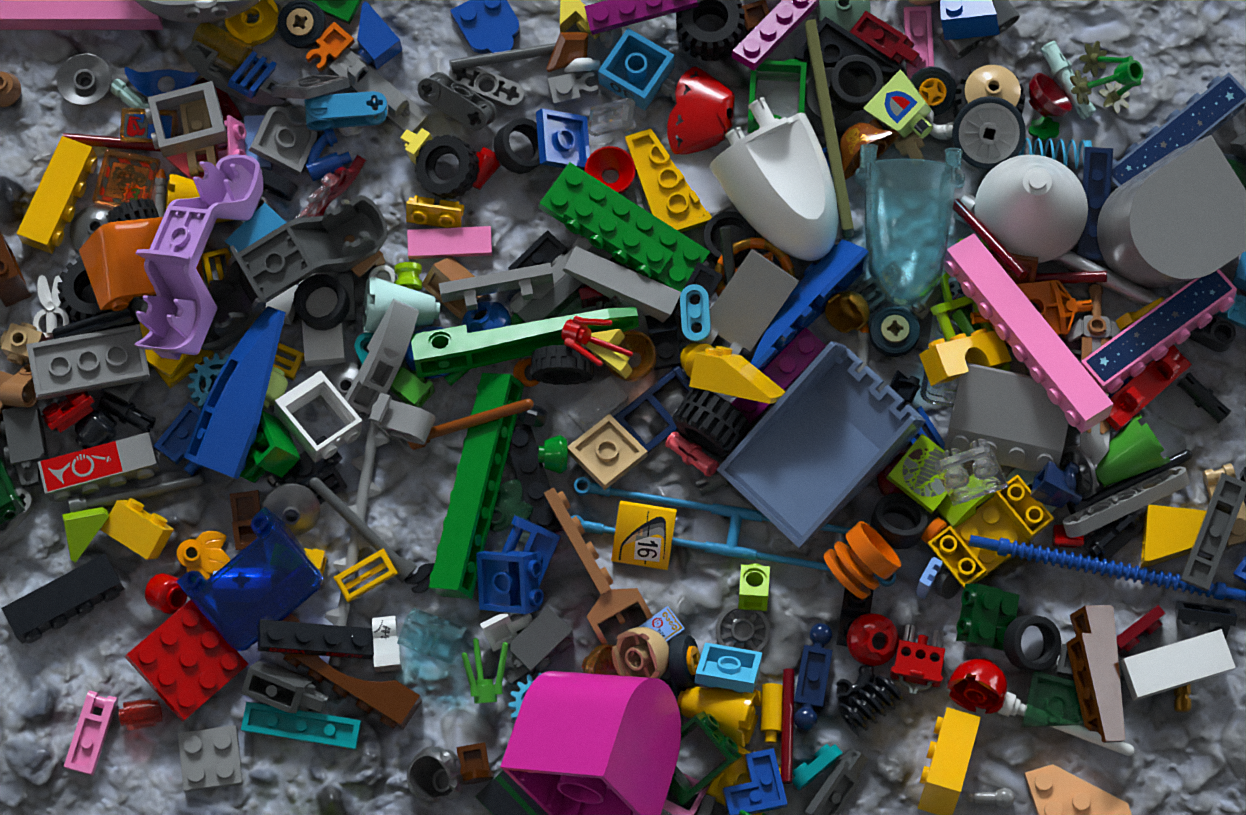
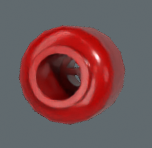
(165, 593)

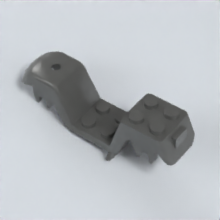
(288, 258)

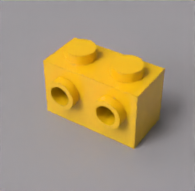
(137, 528)

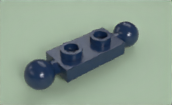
(813, 676)

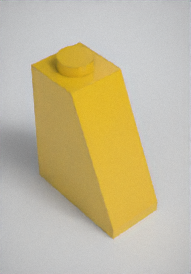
(1168, 533)

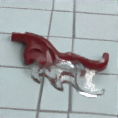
(332, 188)

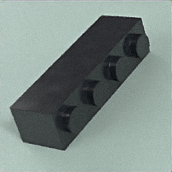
(63, 599)

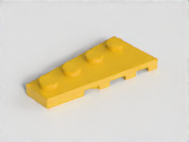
(664, 185)

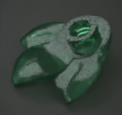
(509, 504)

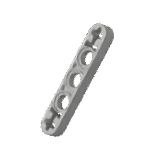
(1126, 502)

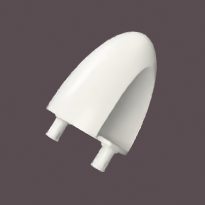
(781, 183)

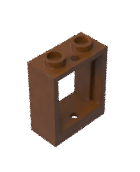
(12, 283)

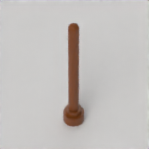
(474, 420)

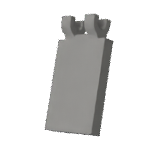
(749, 302)

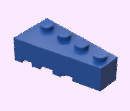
(968, 19)

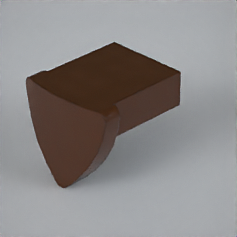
(474, 763)

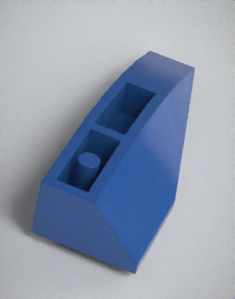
(237, 399)

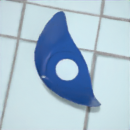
(148, 81)

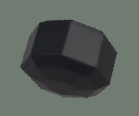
(534, 417)

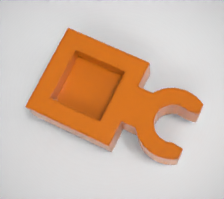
(331, 44)

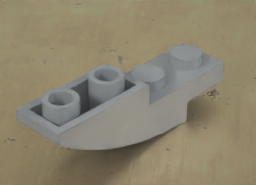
(384, 357)

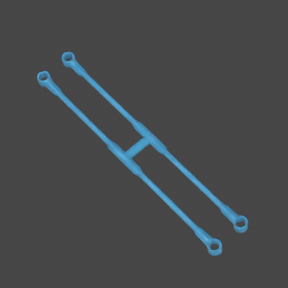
(730, 548)

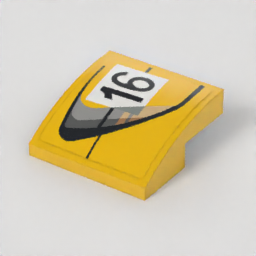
(643, 535)

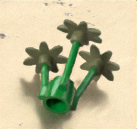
(1127, 73)

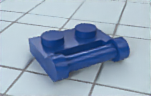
(540, 541)

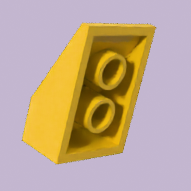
(732, 375)

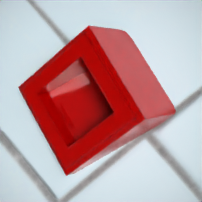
(1060, 539)

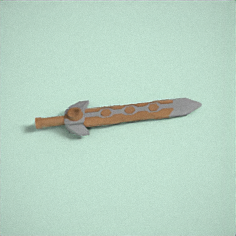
(1095, 332)

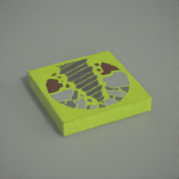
(917, 474)

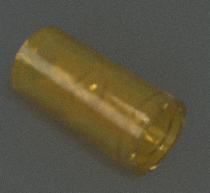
(230, 48)

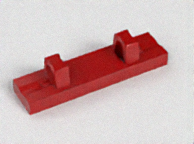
(1146, 387)

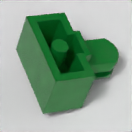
(271, 450)

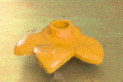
(208, 553)

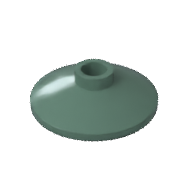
(843, 16)

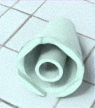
(379, 296)

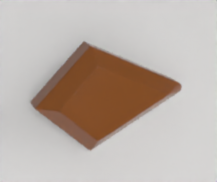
(567, 48)

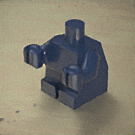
(1056, 486)

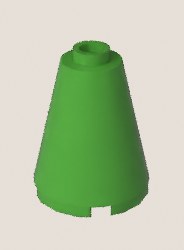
(1130, 453)

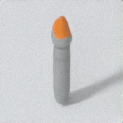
(160, 192)
(863, 347)

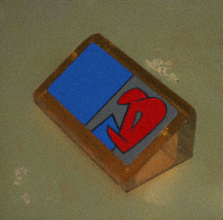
(137, 129)

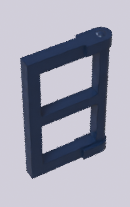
(648, 396)

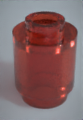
(140, 713)

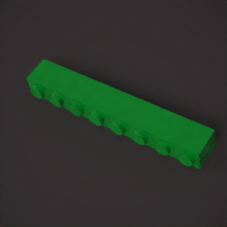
(475, 489)

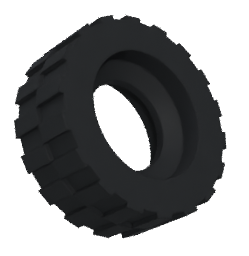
(427, 161)
(561, 365)

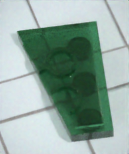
(1051, 702)

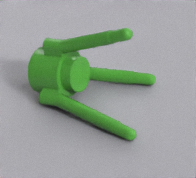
(483, 689)

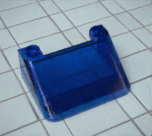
(258, 583)

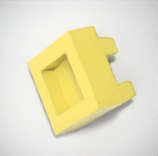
(415, 142)

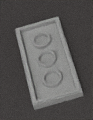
(87, 362)

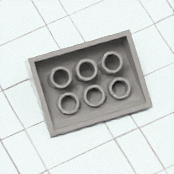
(1010, 415)

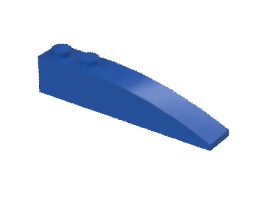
(808, 299)

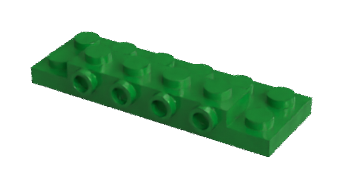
(622, 228)

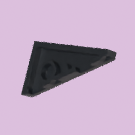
(839, 43)

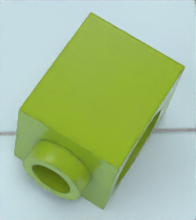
(754, 597)

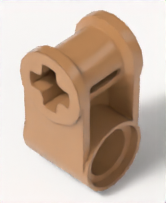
(19, 389)

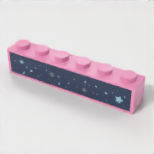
(1159, 329)

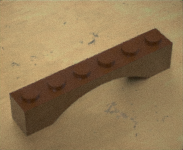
(387, 698)

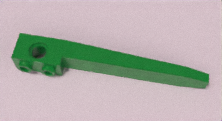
(456, 350)

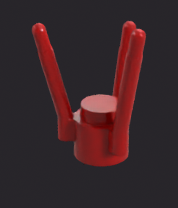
(576, 333)

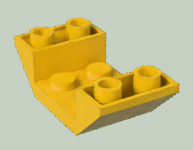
(1006, 515)

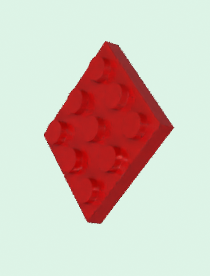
(186, 660)

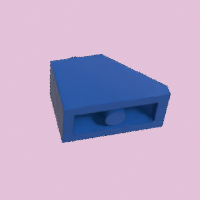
(375, 38)

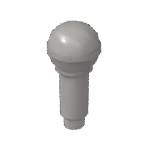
(1003, 798)

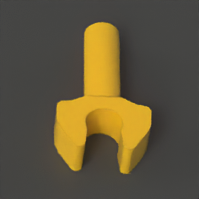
(1131, 317)

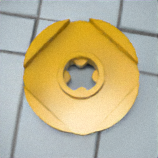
(256, 32)

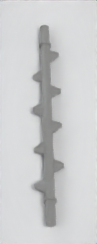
(366, 490)

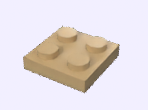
(607, 451)

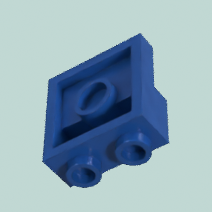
(509, 581)

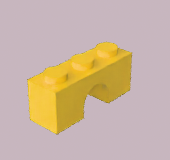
(947, 362)

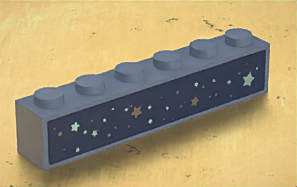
(1196, 121)

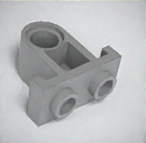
(401, 420)

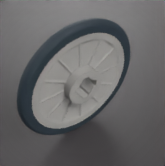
(994, 114)

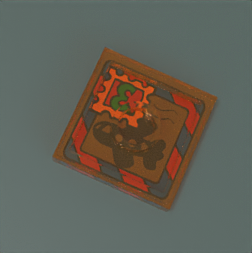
(125, 178)

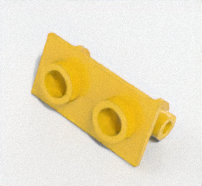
(423, 211)

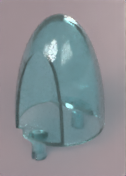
(907, 220)

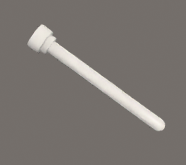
(1013, 706)

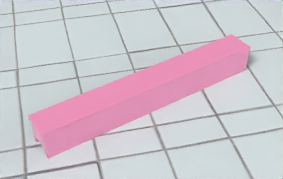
(76, 15)

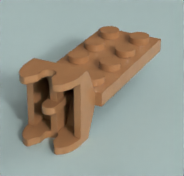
(611, 601)

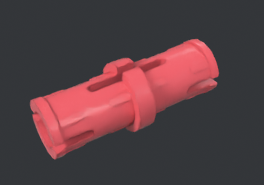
(692, 454)

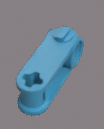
(345, 110)

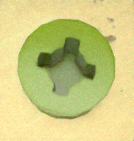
(408, 275)

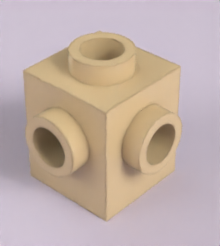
(15, 340)

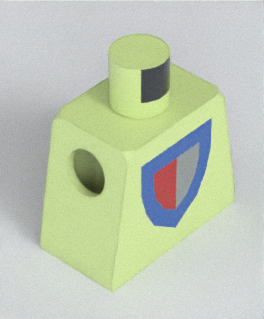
(901, 107)

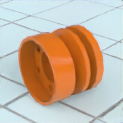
(857, 563)

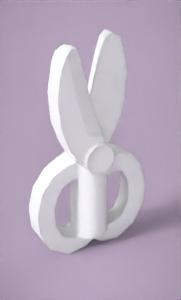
(52, 306)

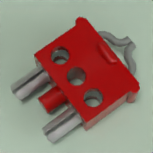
(917, 670)

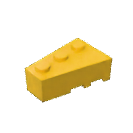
(948, 761)

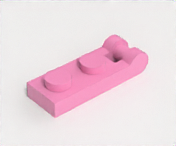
(90, 733)

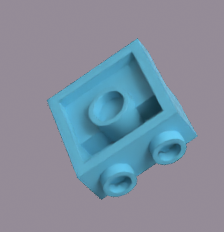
(728, 668)

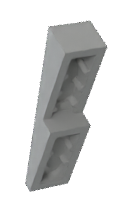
(626, 284)

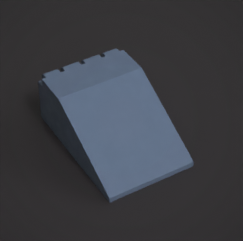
(821, 444)

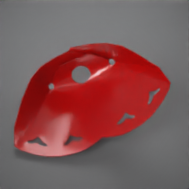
(702, 113)

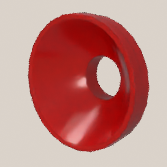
(612, 159)
(860, 639)

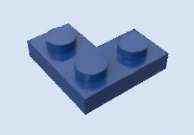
(764, 790)

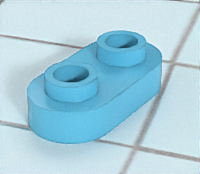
(696, 313)

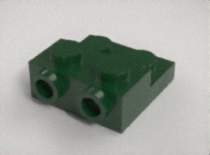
(985, 615)

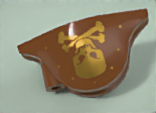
(863, 134)

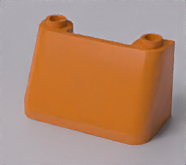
(114, 267)

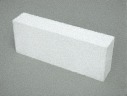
(323, 346)
(1177, 665)

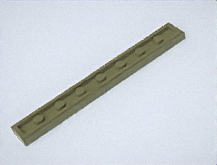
(829, 128)

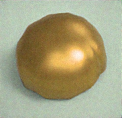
(847, 311)

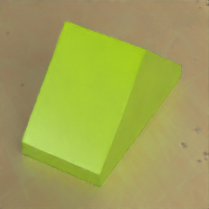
(82, 528)

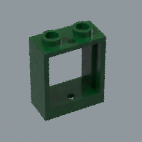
(680, 785)

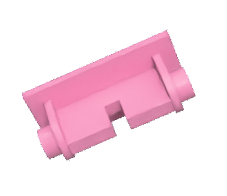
(236, 138)

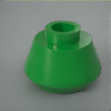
(554, 454)

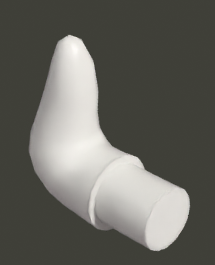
(583, 64)

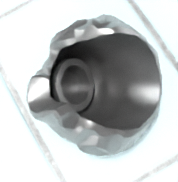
(435, 774)

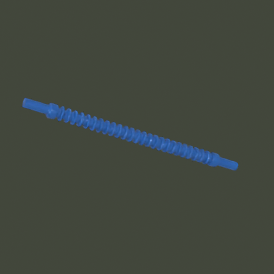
(1003, 547)

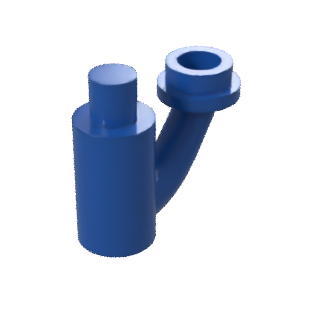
(320, 167)

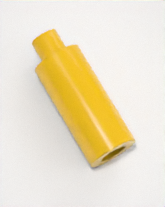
(771, 711)

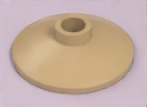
(981, 78)

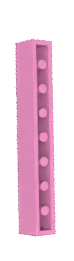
(1027, 334)

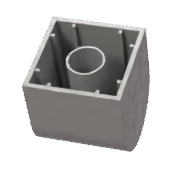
(1175, 218)

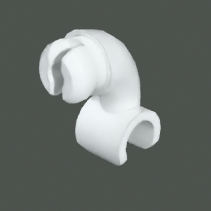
(941, 132)

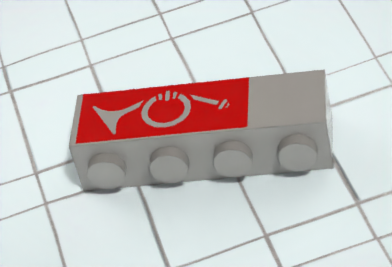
(99, 467)

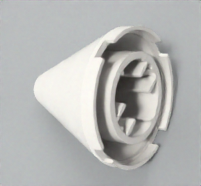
(1033, 206)

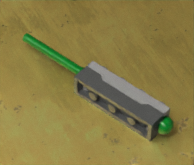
(549, 298)

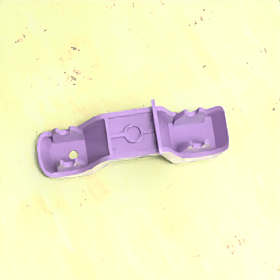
(183, 305)

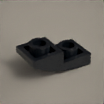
(851, 609)

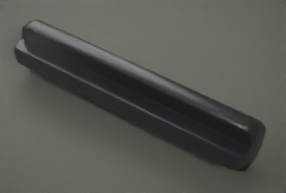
(95, 323)

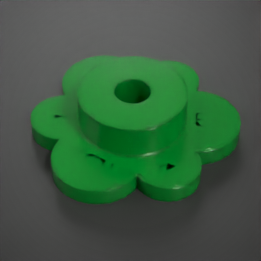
(1044, 128)

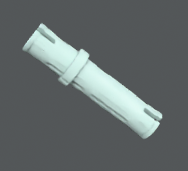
(1062, 71)

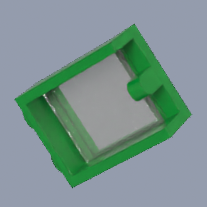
(781, 86)

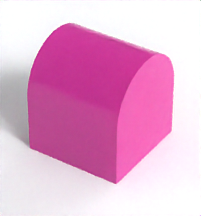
(595, 744)

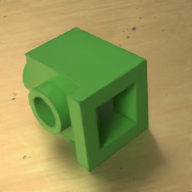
(411, 388)

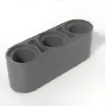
(1006, 18)

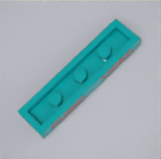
(301, 726)

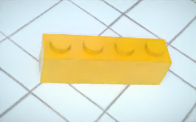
(57, 195)

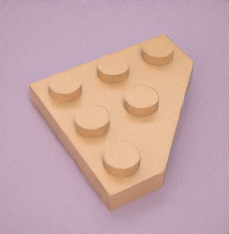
(1063, 793)

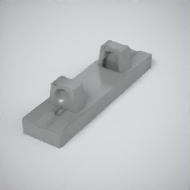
(400, 109)
(496, 282)

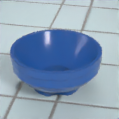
(496, 317)

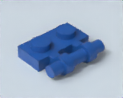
(177, 437)

